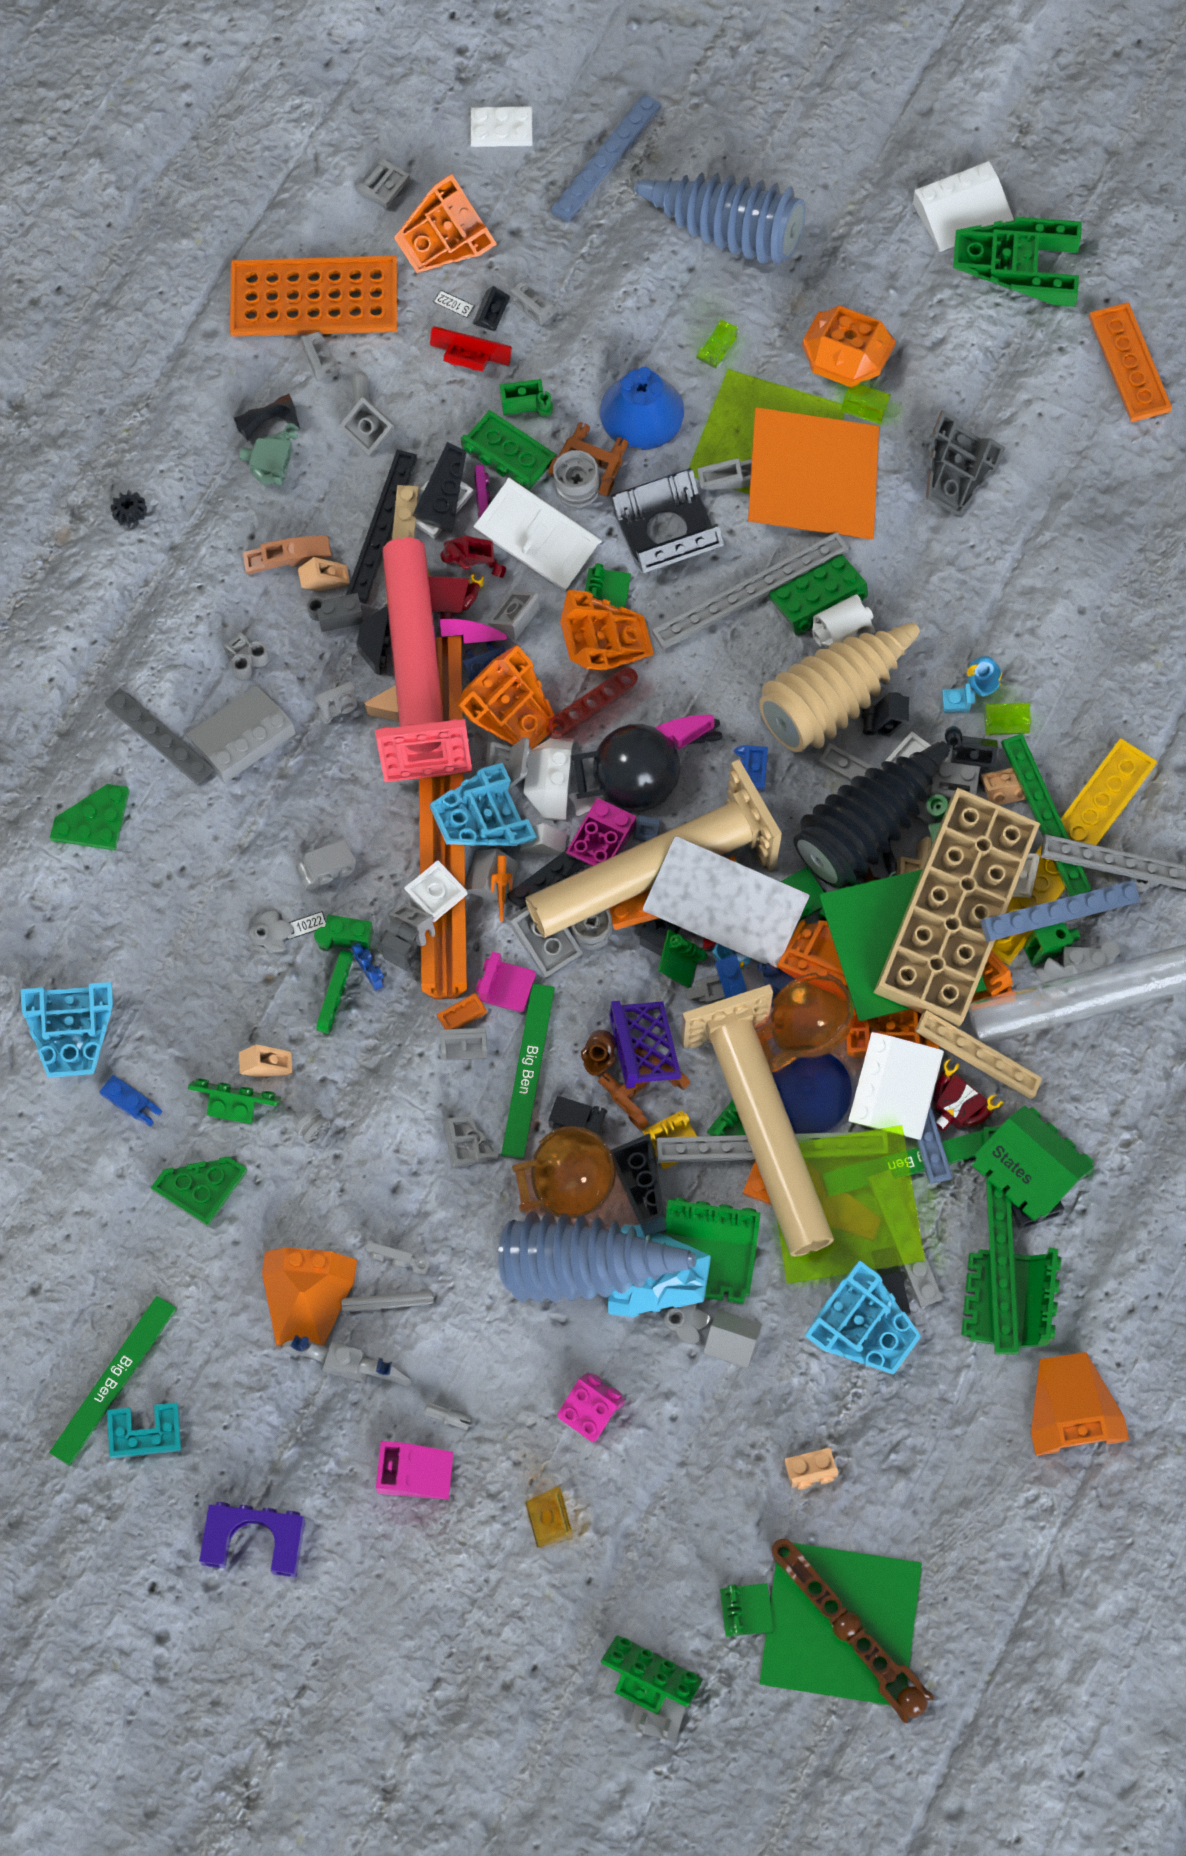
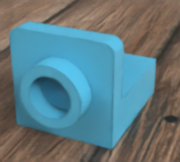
(958, 699)

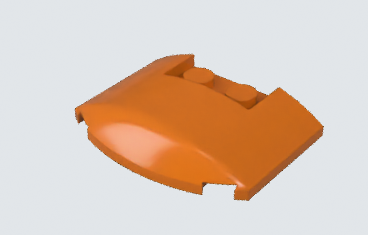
(811, 952)

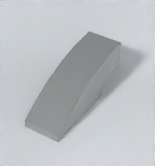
(726, 475)

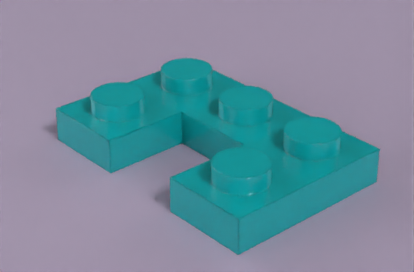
(130, 1442)

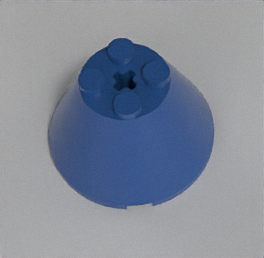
(642, 409)

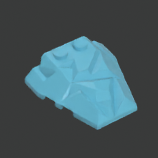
(482, 812)
(68, 1026)
(669, 1290)
(864, 1323)

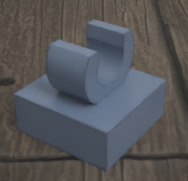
(647, 827)

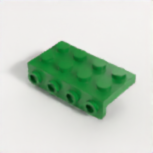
(508, 450)
(817, 592)

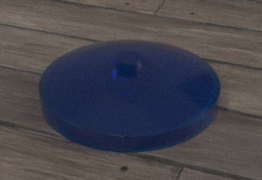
(814, 1093)

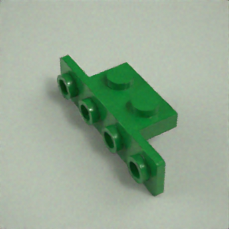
(232, 1102)

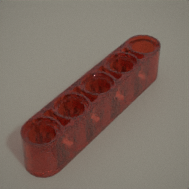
(584, 710)

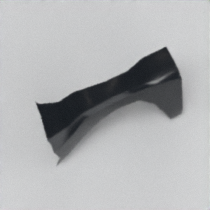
(253, 418)

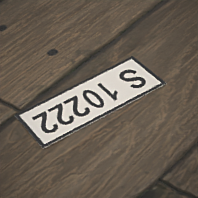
(453, 303)
(307, 924)

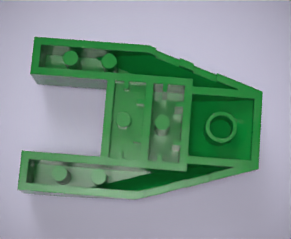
(1009, 256)

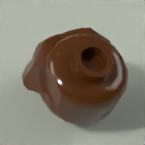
(599, 1052)

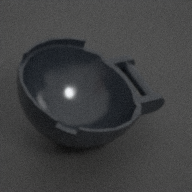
(632, 768)

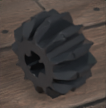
(128, 508)

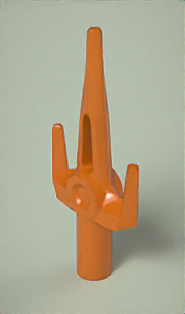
(501, 879)

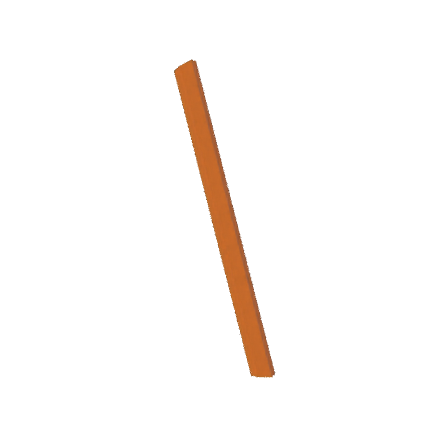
(445, 953)

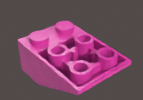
(602, 833)
(413, 1471)

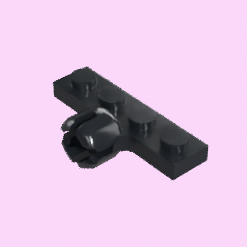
(551, 873)

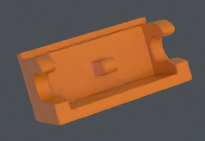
(996, 975)

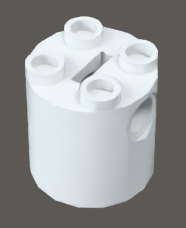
(842, 621)

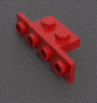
(469, 350)

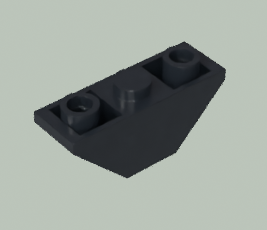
(374, 639)

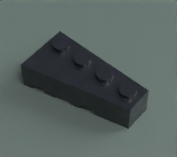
(640, 1181)

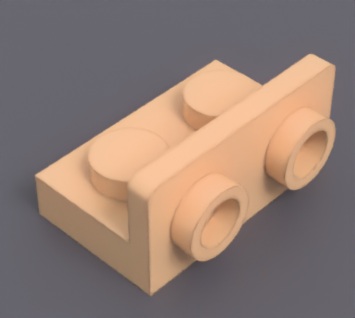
(1002, 787)
(811, 1468)

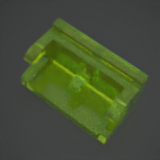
(718, 344)
(866, 403)
(1007, 718)

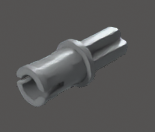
(447, 1415)

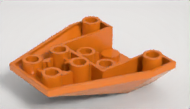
(1073, 1406)

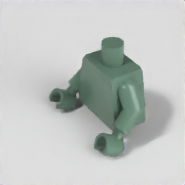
(271, 456)

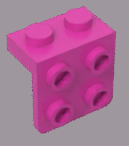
(505, 984)
(590, 1406)

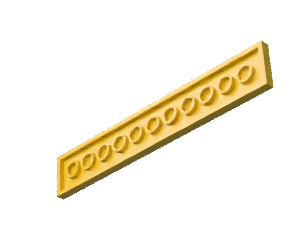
(1085, 822)

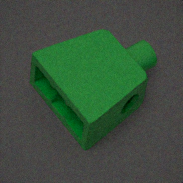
(1049, 942)

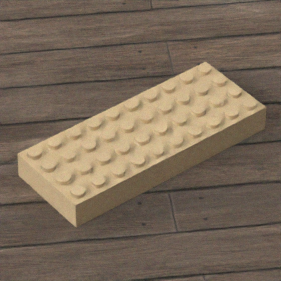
(963, 881)

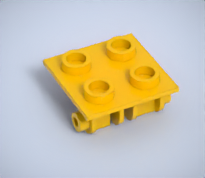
(673, 1126)

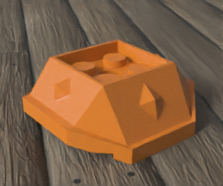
(847, 346)

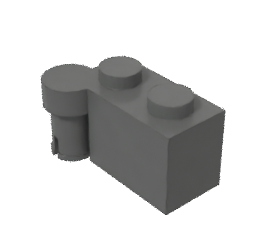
(400, 944)

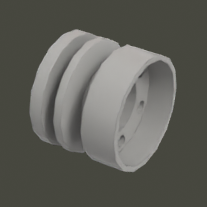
(576, 478)

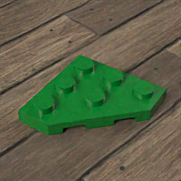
(94, 820)
(200, 1186)

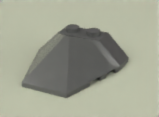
(958, 464)

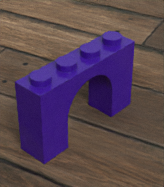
(225, 1521)

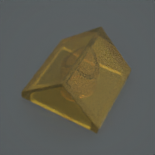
(549, 1518)

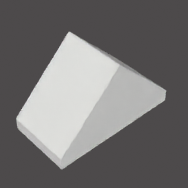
(548, 840)

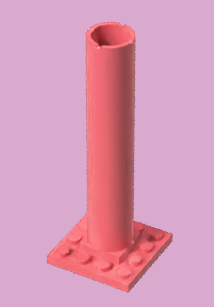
(423, 741)

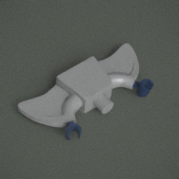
(345, 1361)

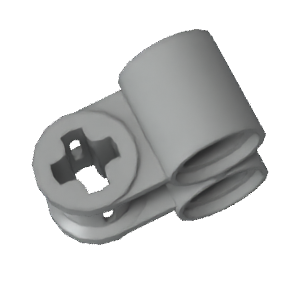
(243, 653)

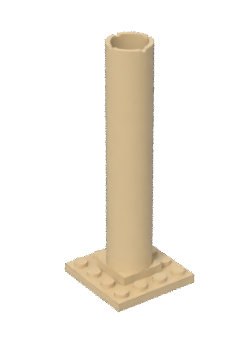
(632, 872)
(732, 1031)

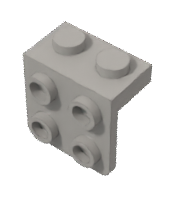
(513, 758)

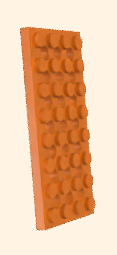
(323, 323)

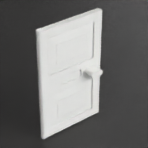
(537, 534)

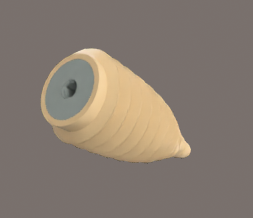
(831, 687)

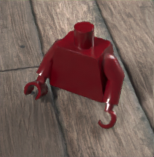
(471, 551)

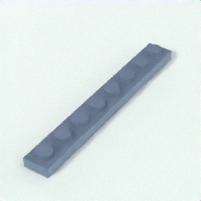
(605, 158)
(1059, 911)

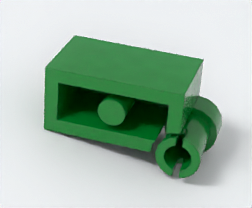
(525, 397)
(344, 933)

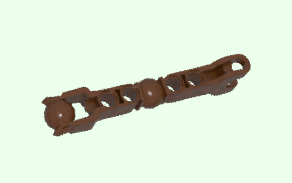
(848, 1628)

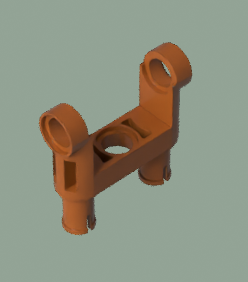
(606, 460)
(622, 1095)

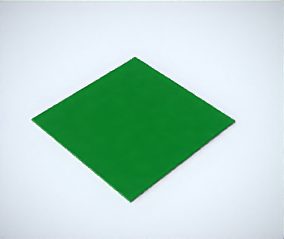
(863, 929)
(803, 1648)

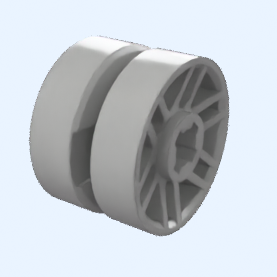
(593, 931)

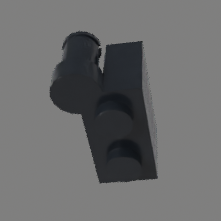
(886, 715)
(971, 750)
(573, 1113)

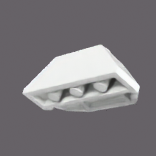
(549, 777)

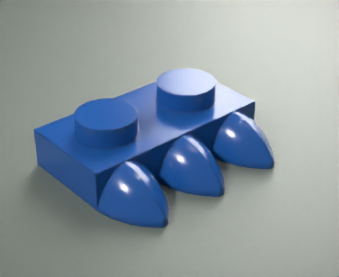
(754, 763)
(364, 959)

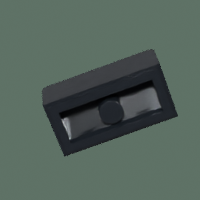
(491, 309)

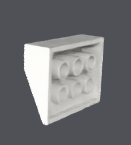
(961, 202)
(896, 1085)

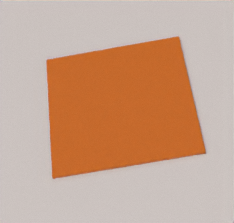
(813, 473)

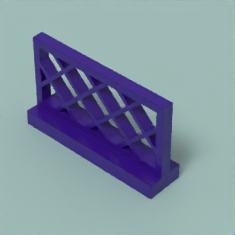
(626, 1049)

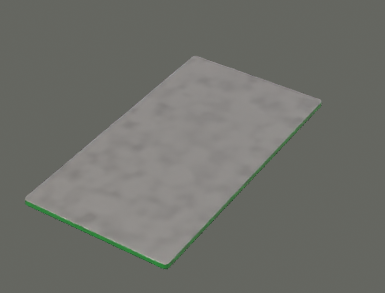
(725, 902)

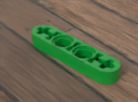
(334, 991)

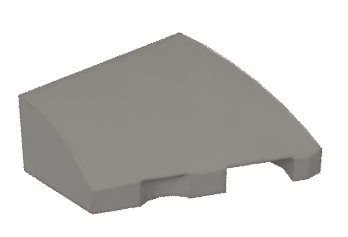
(466, 1143)

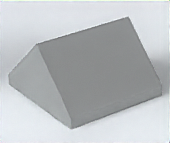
(367, 426)
(515, 613)
(480, 874)
(732, 1339)

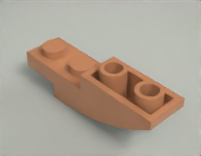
(286, 552)

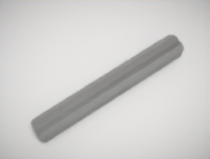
(387, 1301)

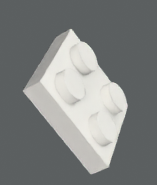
(435, 890)

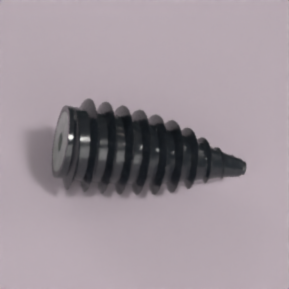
(865, 815)

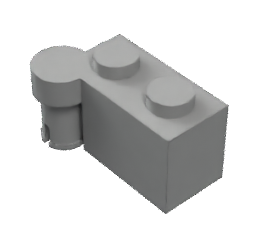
(326, 864)
(1090, 958)

